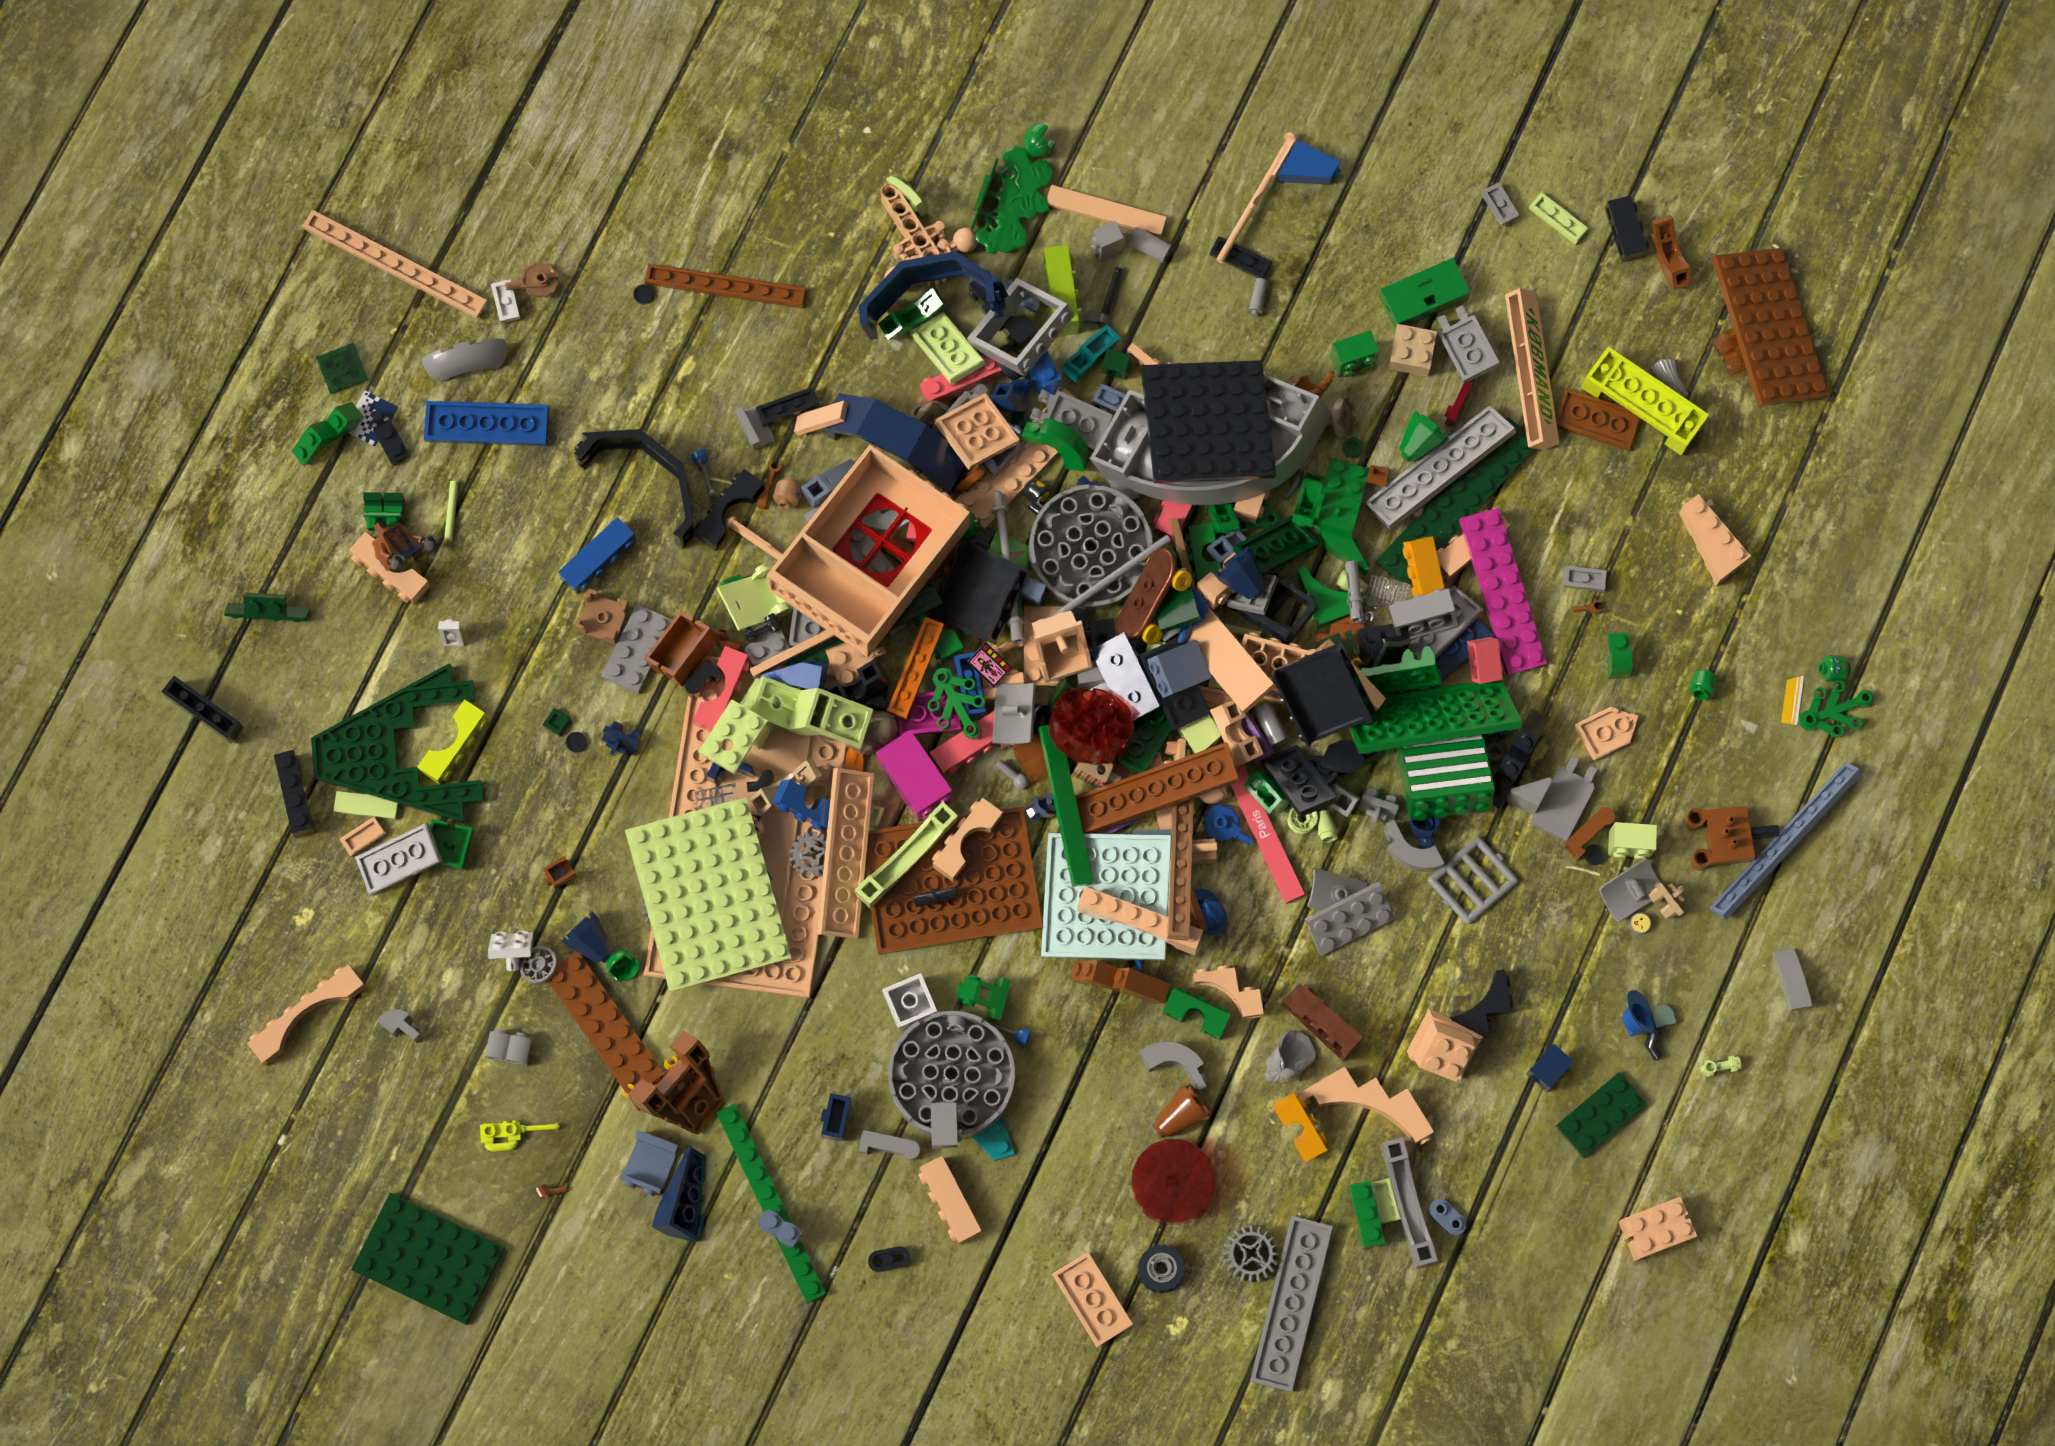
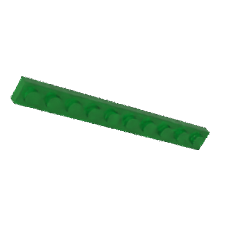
(768, 1198)

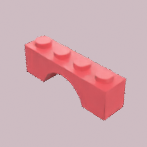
(732, 666)

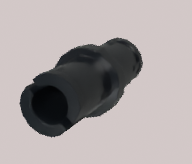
(934, 896)

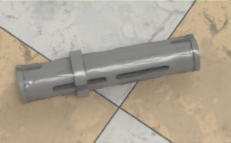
(1354, 595)

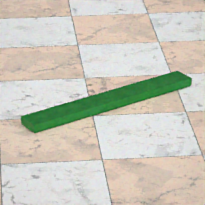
(1066, 811)

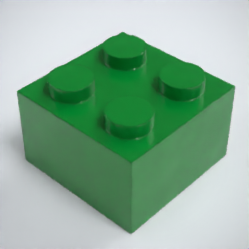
(1354, 354)

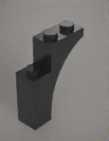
(1494, 1003)

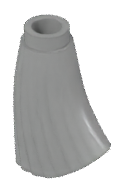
(1667, 372)

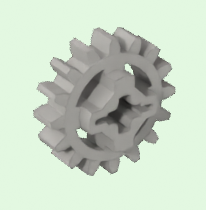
(808, 844)

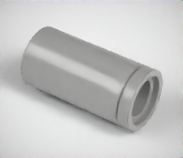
(1149, 244)
(1271, 724)

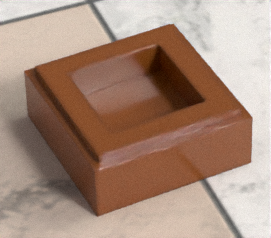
(1378, 475)

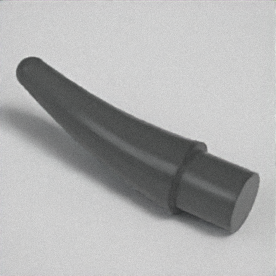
(1297, 478)

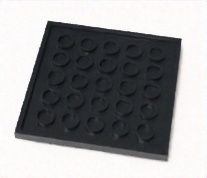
(1208, 421)

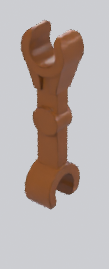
(763, 498)

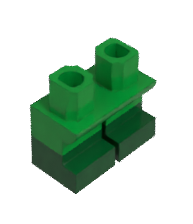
(380, 507)

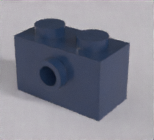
(835, 1117)

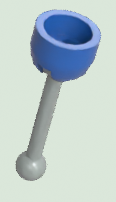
(700, 459)
(1021, 1035)

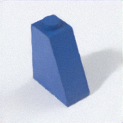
(1309, 166)

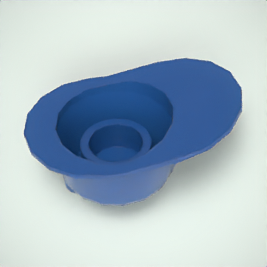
(1212, 911)
(1638, 1014)

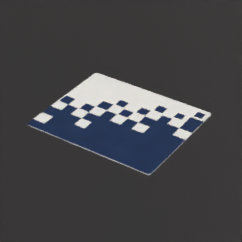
(366, 405)

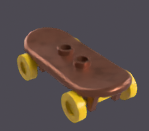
(1148, 595)

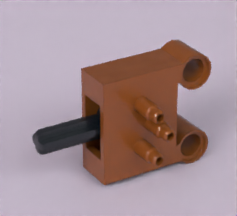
(1727, 836)

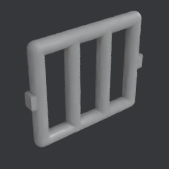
(1464, 855)

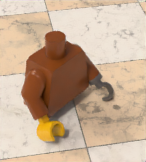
(1342, 626)

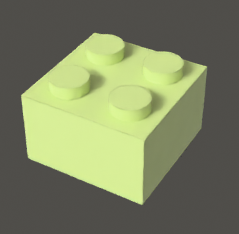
(1632, 840)

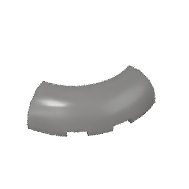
(465, 358)

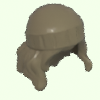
(880, 731)

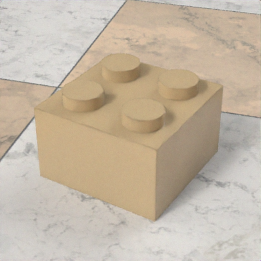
(1412, 350)

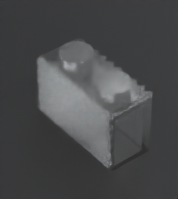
(1385, 592)

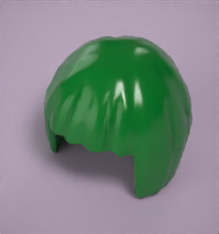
(1034, 142)

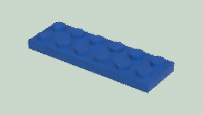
(486, 423)

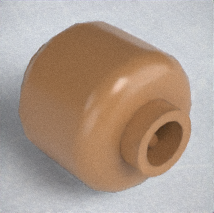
(787, 493)

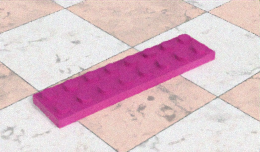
(1502, 591)

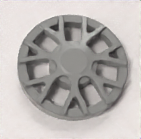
(539, 965)

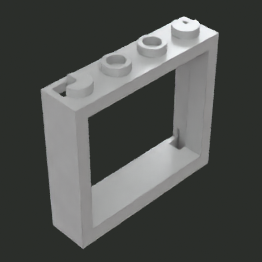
(1038, 345)

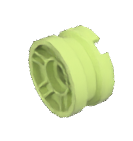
(1301, 827)

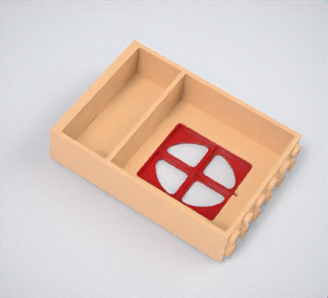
(842, 594)

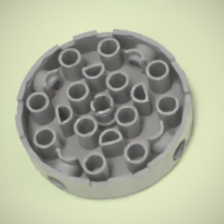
(1081, 517)
(958, 1044)

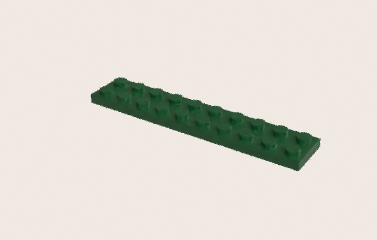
(1457, 501)

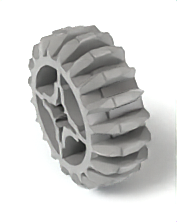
(1235, 1242)

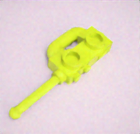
(507, 1130)

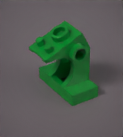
(969, 992)

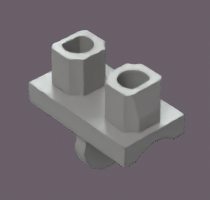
(1378, 808)

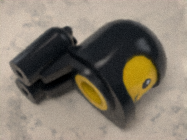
(1037, 493)

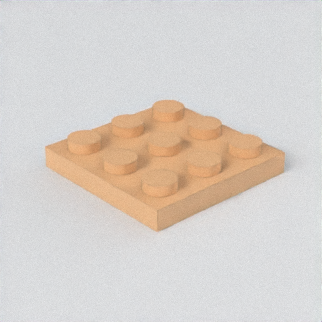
(977, 431)

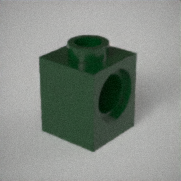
(1116, 364)

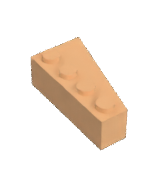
(1713, 540)

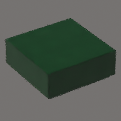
(556, 722)

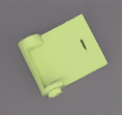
(751, 601)

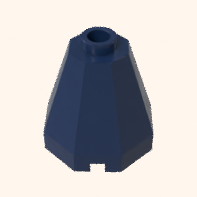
(1243, 574)
(589, 939)

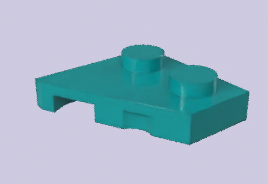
(996, 1141)

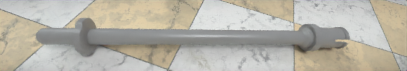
(1015, 621)

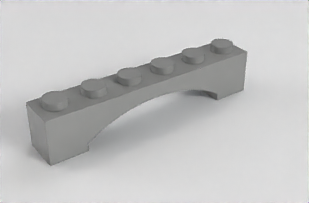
(1412, 1219)

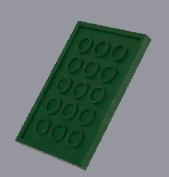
(428, 1258)

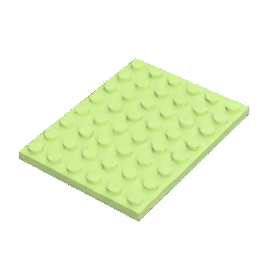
(707, 894)

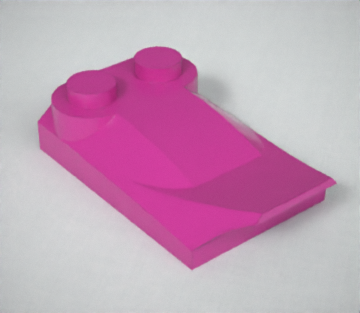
(923, 720)

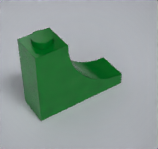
(1331, 604)

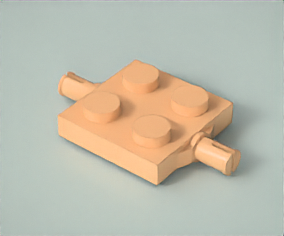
(846, 660)

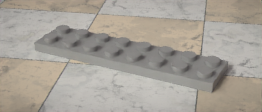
(1440, 467)
(1291, 1304)

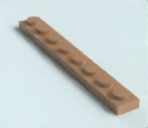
(1180, 871)

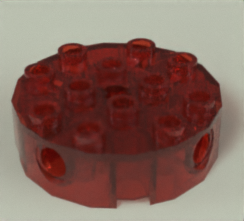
(1091, 726)
(1178, 1202)

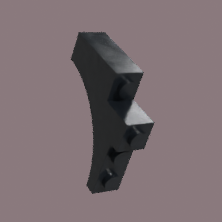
(1517, 755)

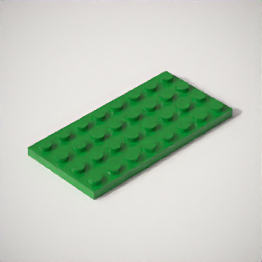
(1438, 716)

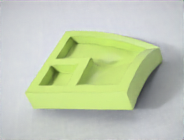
(904, 187)

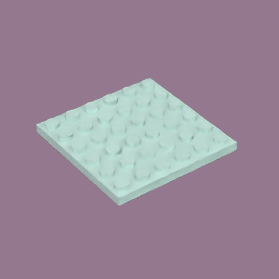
(1122, 867)

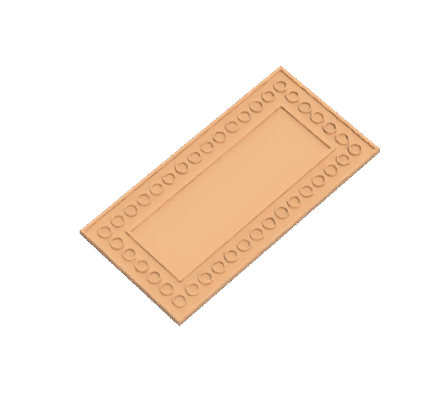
(794, 893)

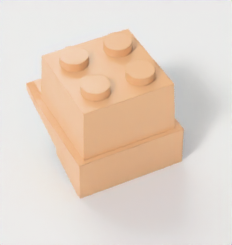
(1061, 646)
(1443, 1046)

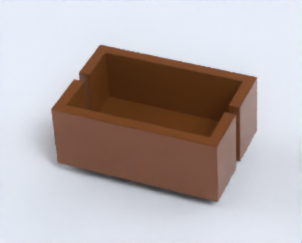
(681, 648)

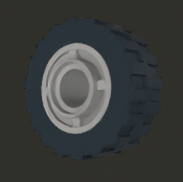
(1170, 1259)

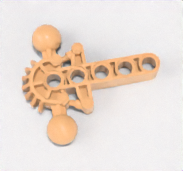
(963, 239)

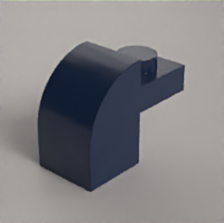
(1011, 396)

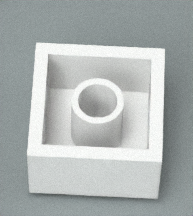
(909, 1001)

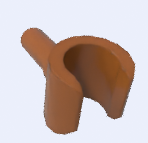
(1591, 608)
(543, 1192)

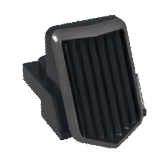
(1381, 645)

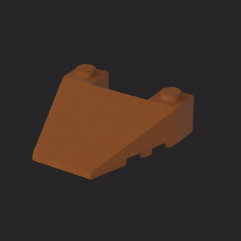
(687, 1093)

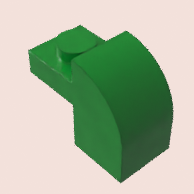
(1620, 656)

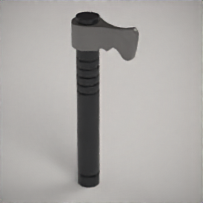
(1102, 319)

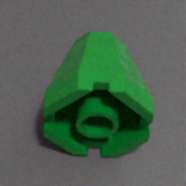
(1420, 437)

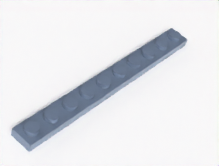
(1786, 841)

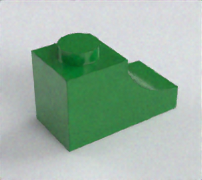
(1266, 793)

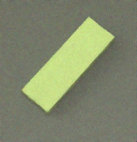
(1558, 218)
(364, 805)

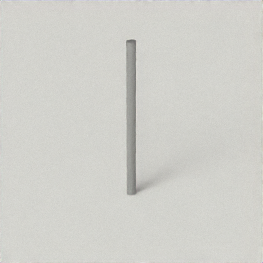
(1114, 576)

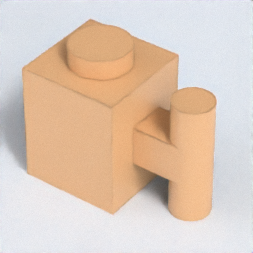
(1204, 851)

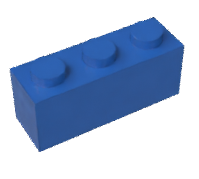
(965, 671)

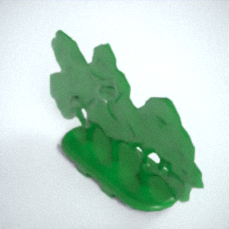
(1016, 199)

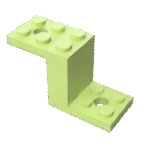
(811, 712)
(740, 727)

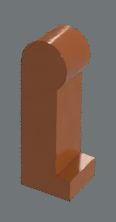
(1599, 820)

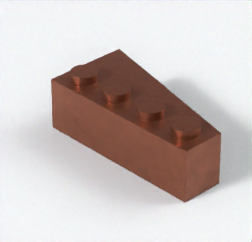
(1322, 1021)

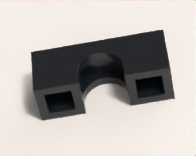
(870, 681)

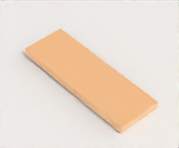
(1230, 662)

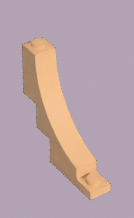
(1400, 1109)

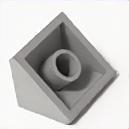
(1529, 796)

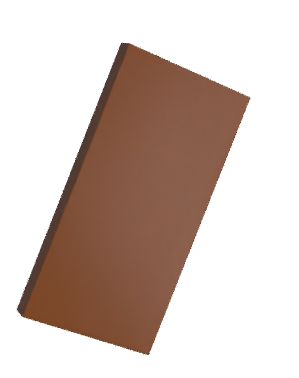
(1597, 419)

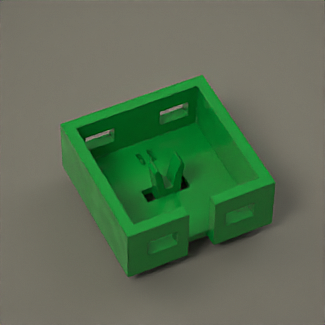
(447, 837)

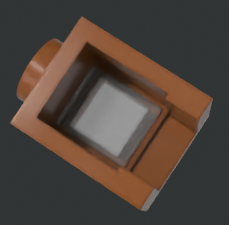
(559, 873)

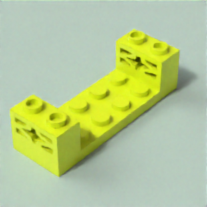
(1646, 398)

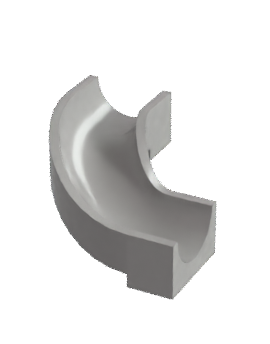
(1295, 425)

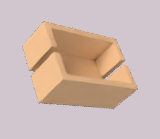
(1657, 1228)

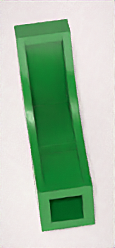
(320, 434)

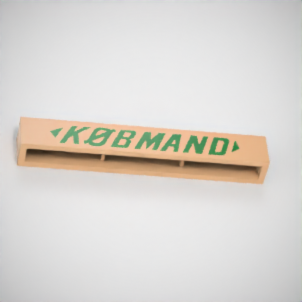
(1532, 369)

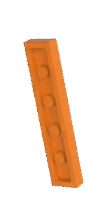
(915, 668)

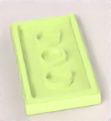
(947, 348)

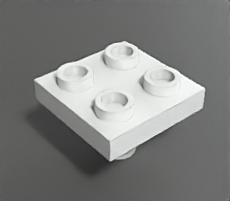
(511, 947)

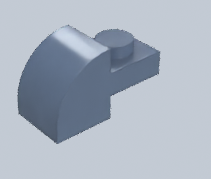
(1223, 547)

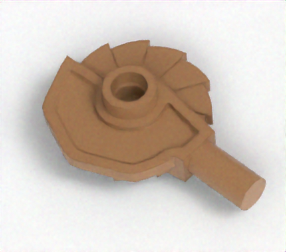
(537, 279)

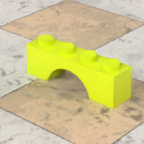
(438, 764)

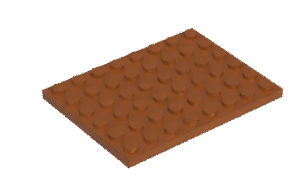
(992, 891)

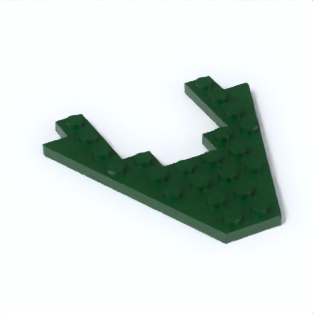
(363, 754)

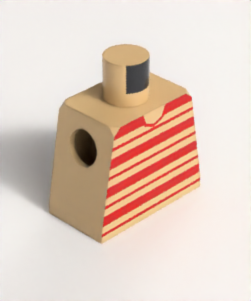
(1089, 774)

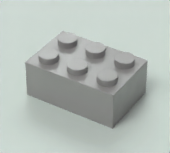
(1424, 614)

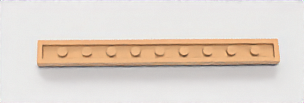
(395, 264)

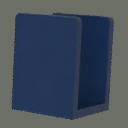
(1549, 1067)

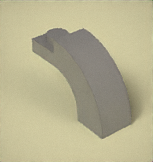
(1412, 858)

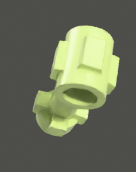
(1710, 1067)

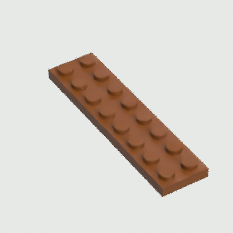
(1156, 788)
(603, 1023)

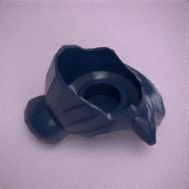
(1426, 830)

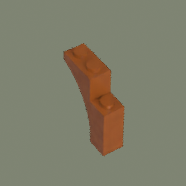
(1120, 980)

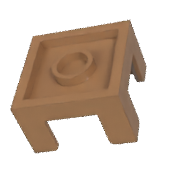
(602, 617)

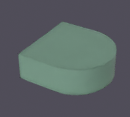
(1663, 1016)

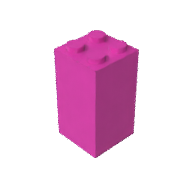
(914, 775)

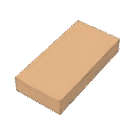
(363, 836)

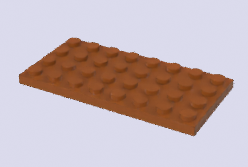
(1770, 327)

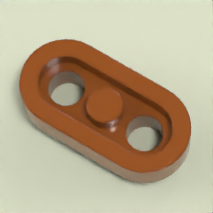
(967, 481)

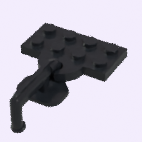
(1308, 779)

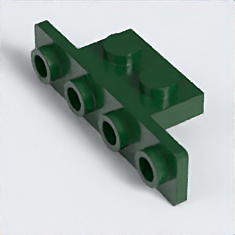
(266, 607)

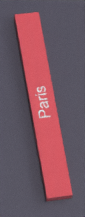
(1267, 839)

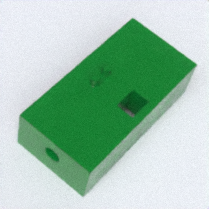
(1424, 293)

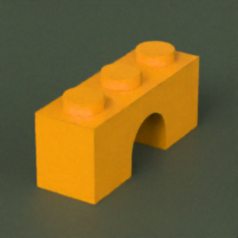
(1310, 1142)

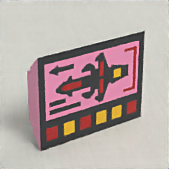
(989, 664)

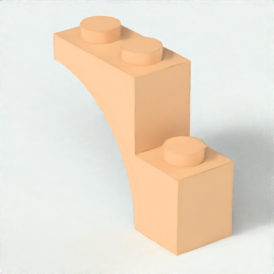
(1225, 979)

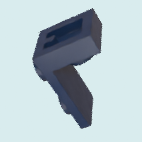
(717, 772)

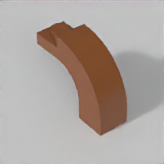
(1668, 254)

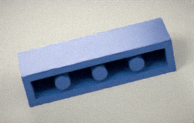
(597, 555)

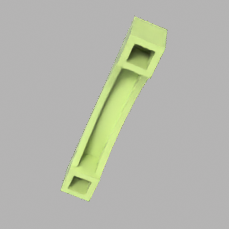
(886, 876)

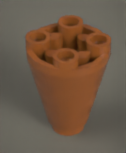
(1182, 1112)

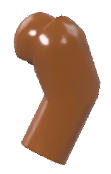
(725, 641)

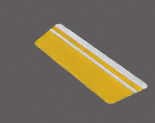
(1792, 700)

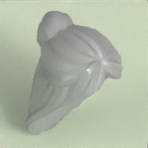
(1290, 1057)

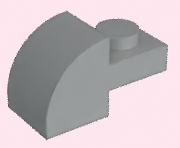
(397, 1021)

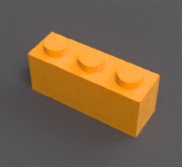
(1423, 566)

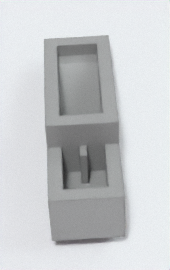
(1792, 980)

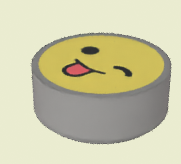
(1640, 923)

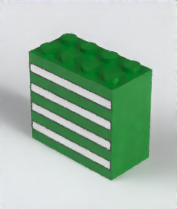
(1446, 778)

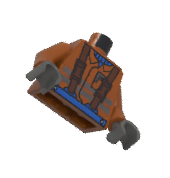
(398, 544)

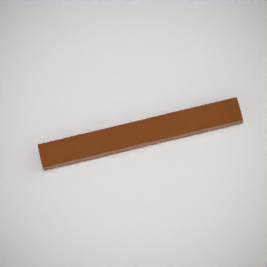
(725, 286)

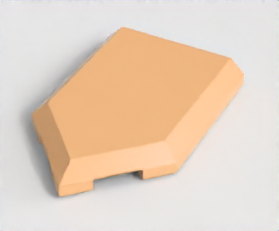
(1606, 731)

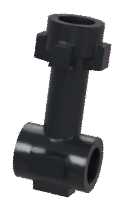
(771, 623)

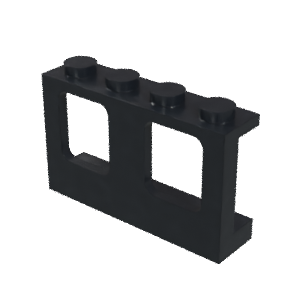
(1269, 622)

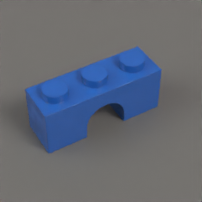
(790, 799)

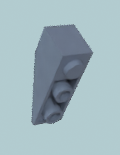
(821, 486)

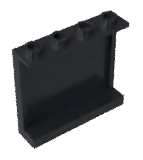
(980, 592)
(1323, 694)

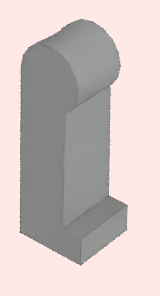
(907, 1148)

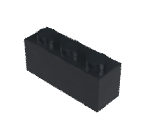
(1626, 228)

